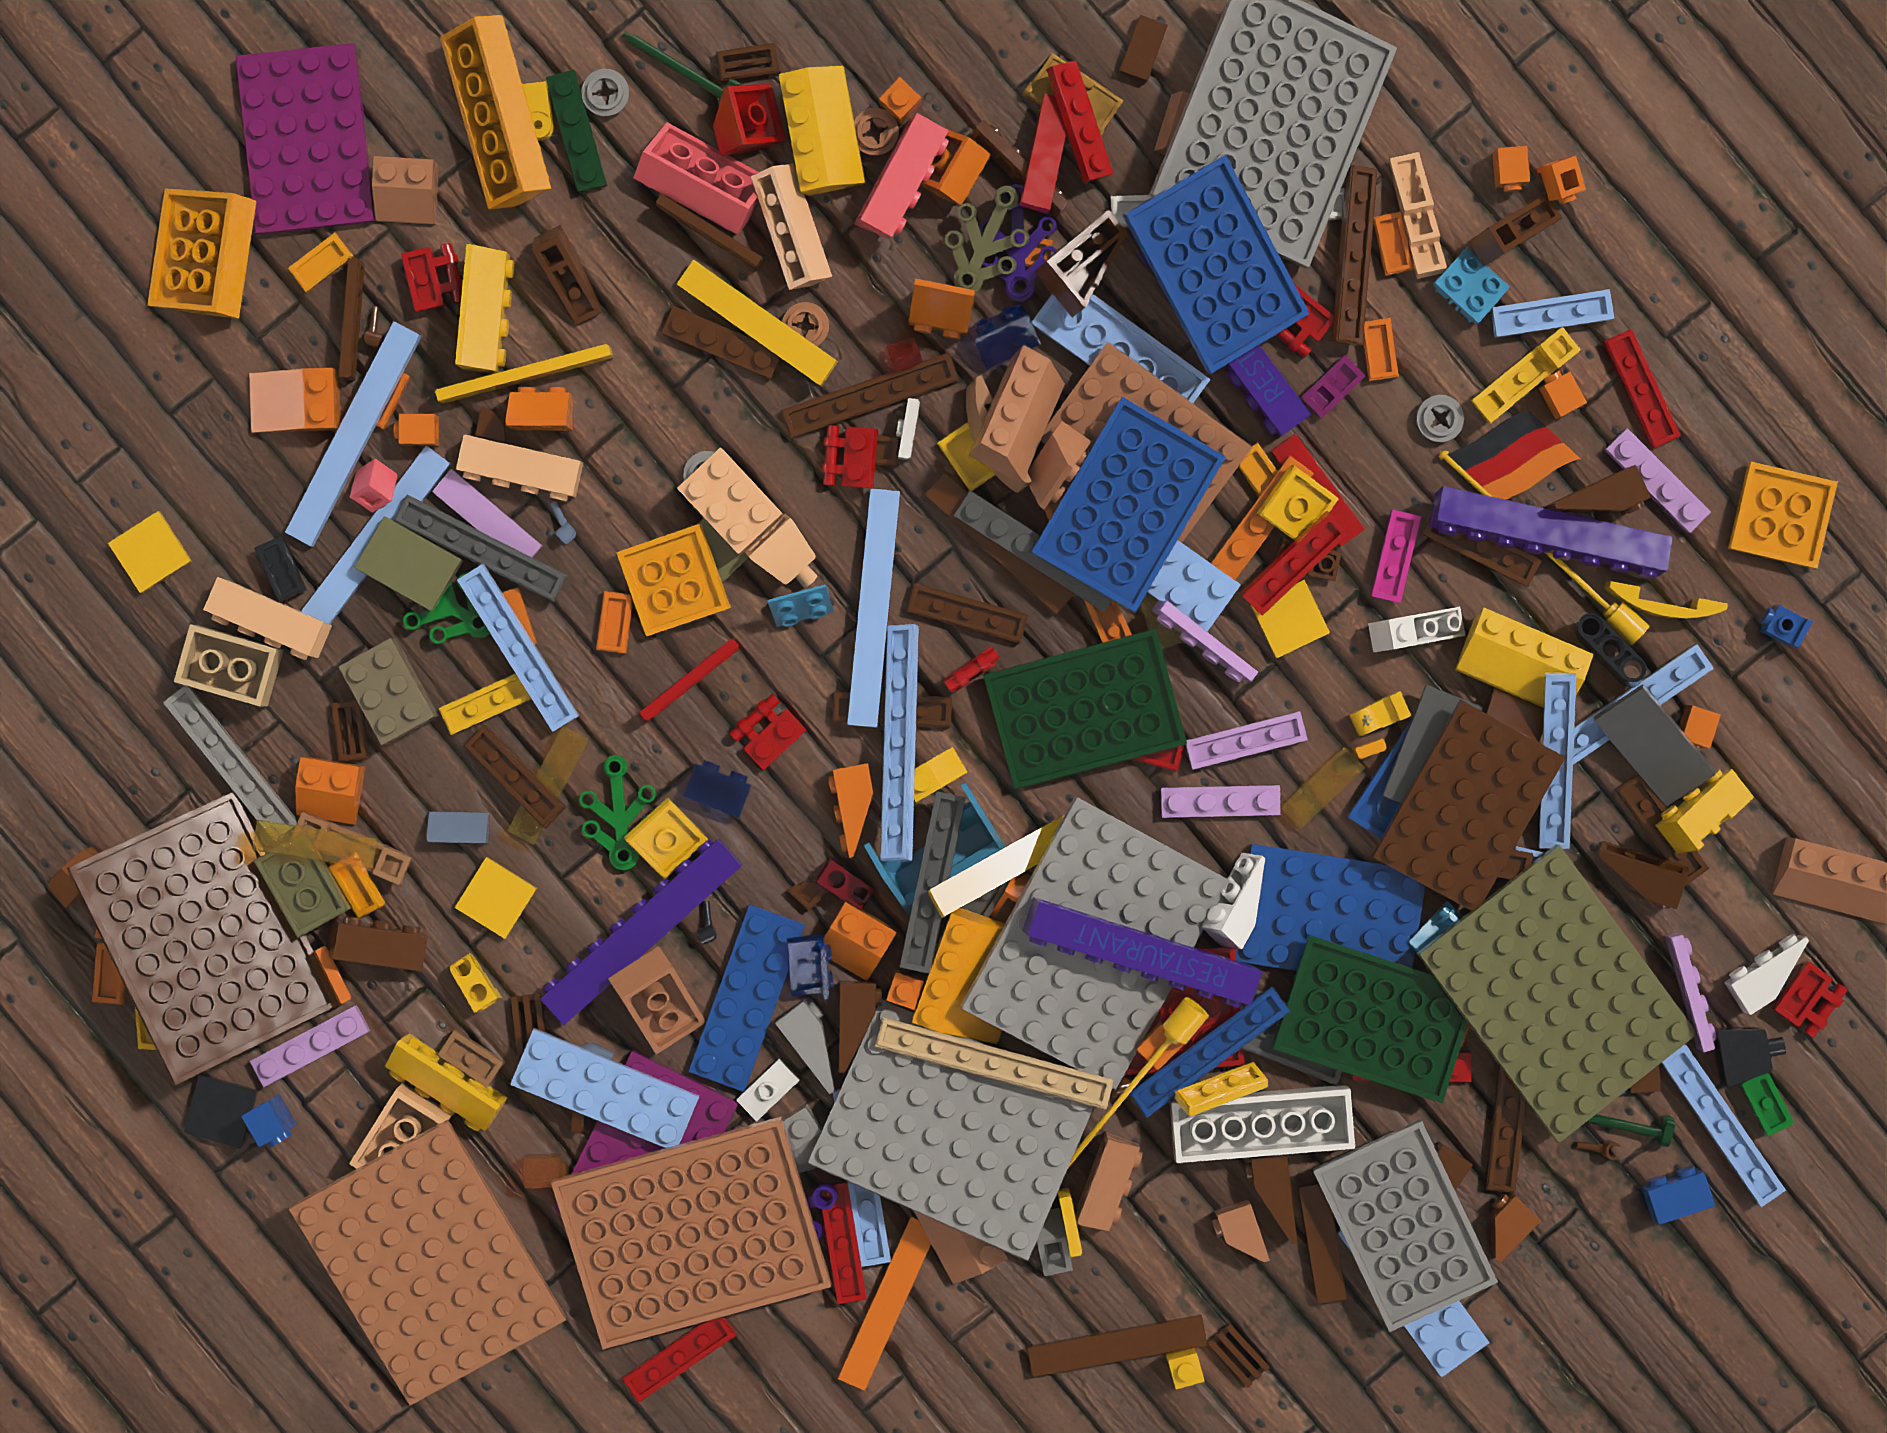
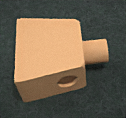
(784, 553)

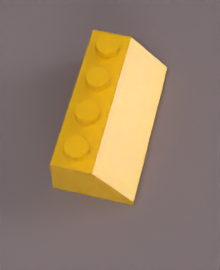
(822, 129)
(483, 309)
(1518, 656)
(437, 1078)

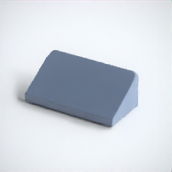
(458, 827)

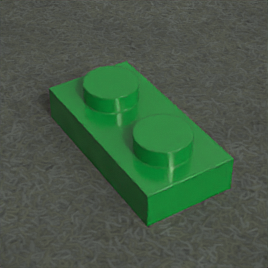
(1767, 1104)

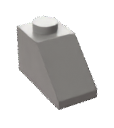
(1053, 1245)

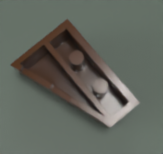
(1081, 263)
(376, 943)

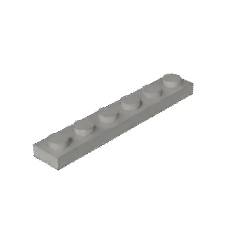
(228, 757)

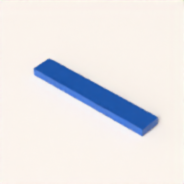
(1210, 1052)

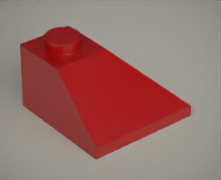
(747, 119)

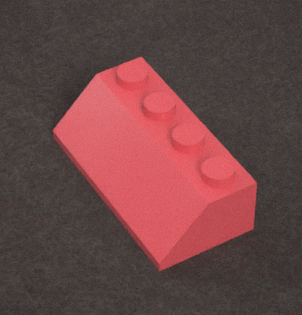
(901, 177)
(699, 178)

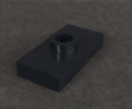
(280, 569)

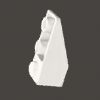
(1416, 629)
(1236, 911)
(1764, 979)

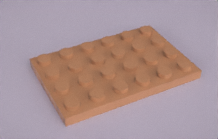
(1118, 376)

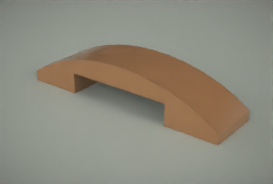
(977, 401)
(388, 862)

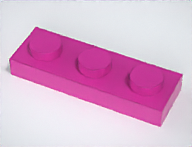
(1395, 556)

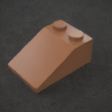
(657, 1000)

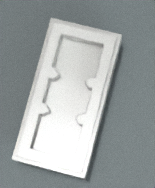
(906, 429)
(767, 1089)

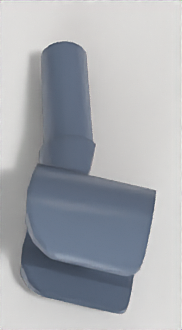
(566, 531)

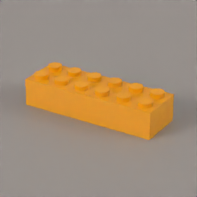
(495, 112)

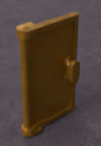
(1102, 100)

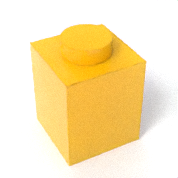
(1185, 1368)

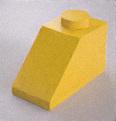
(937, 773)

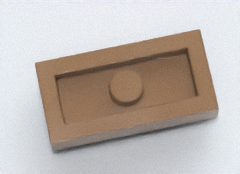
(471, 1058)

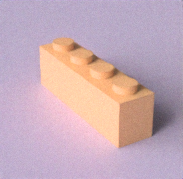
(791, 226)
(519, 466)
(268, 618)

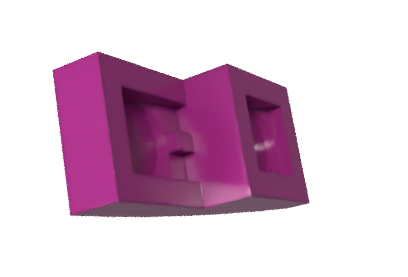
(1333, 386)

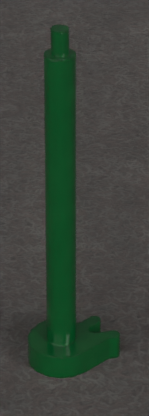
(678, 66)
(1663, 1134)

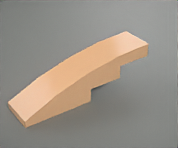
(1418, 215)

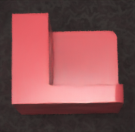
(373, 485)

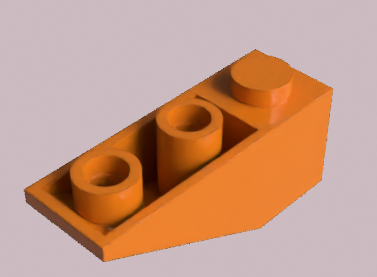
(854, 795)

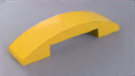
(1525, 375)
(1630, 595)

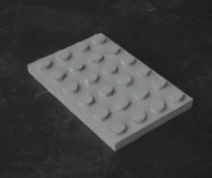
(1405, 1225)

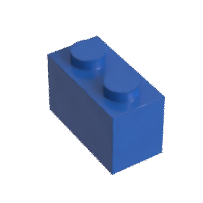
(270, 1122)
(1677, 1195)

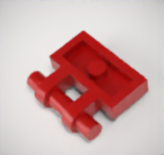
(424, 278)
(1312, 325)
(859, 456)
(963, 675)
(774, 738)
(1803, 994)

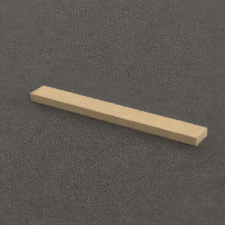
(994, 1063)

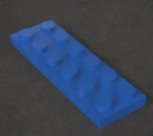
(745, 999)

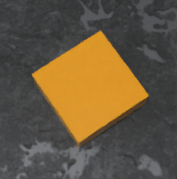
(1369, 748)

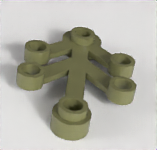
(983, 244)

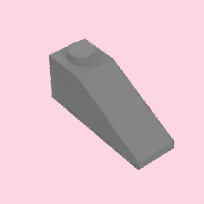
(807, 1036)

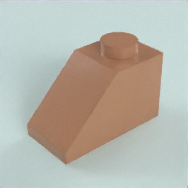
(1240, 1229)

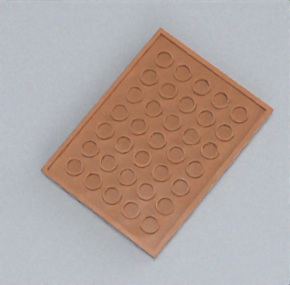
(691, 1233)
(428, 1262)

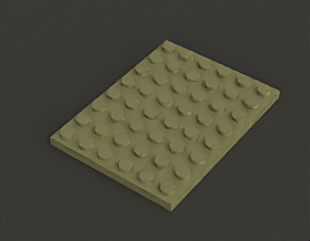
(1557, 993)

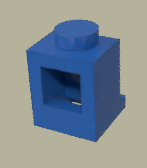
(1772, 626)

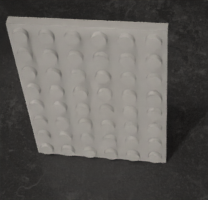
(1287, 107)
(1063, 1001)
(950, 1142)

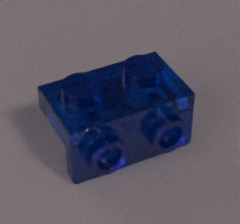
(1003, 335)
(718, 789)
(808, 966)

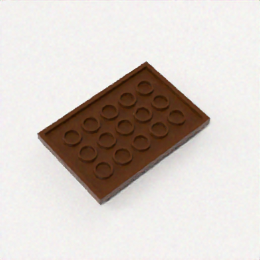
(1468, 806)

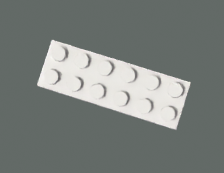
(1266, 1125)

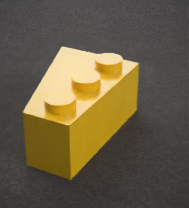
(1704, 811)

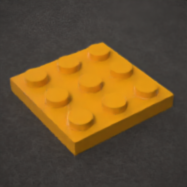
(1782, 515)
(673, 579)

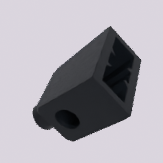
(1744, 1053)

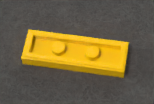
(484, 704)
(1221, 1089)

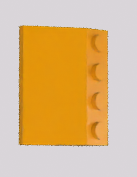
(202, 252)
(954, 968)

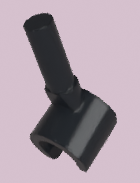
(707, 933)

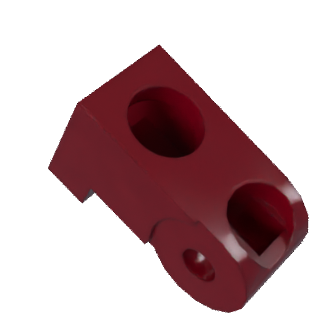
(844, 884)

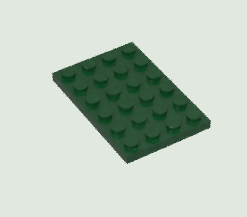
(1085, 708)
(1371, 1020)

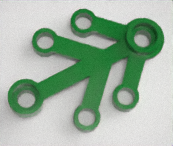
(447, 607)
(620, 818)

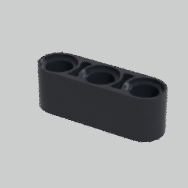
(1615, 664)

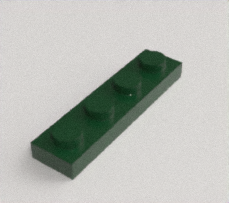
(576, 131)

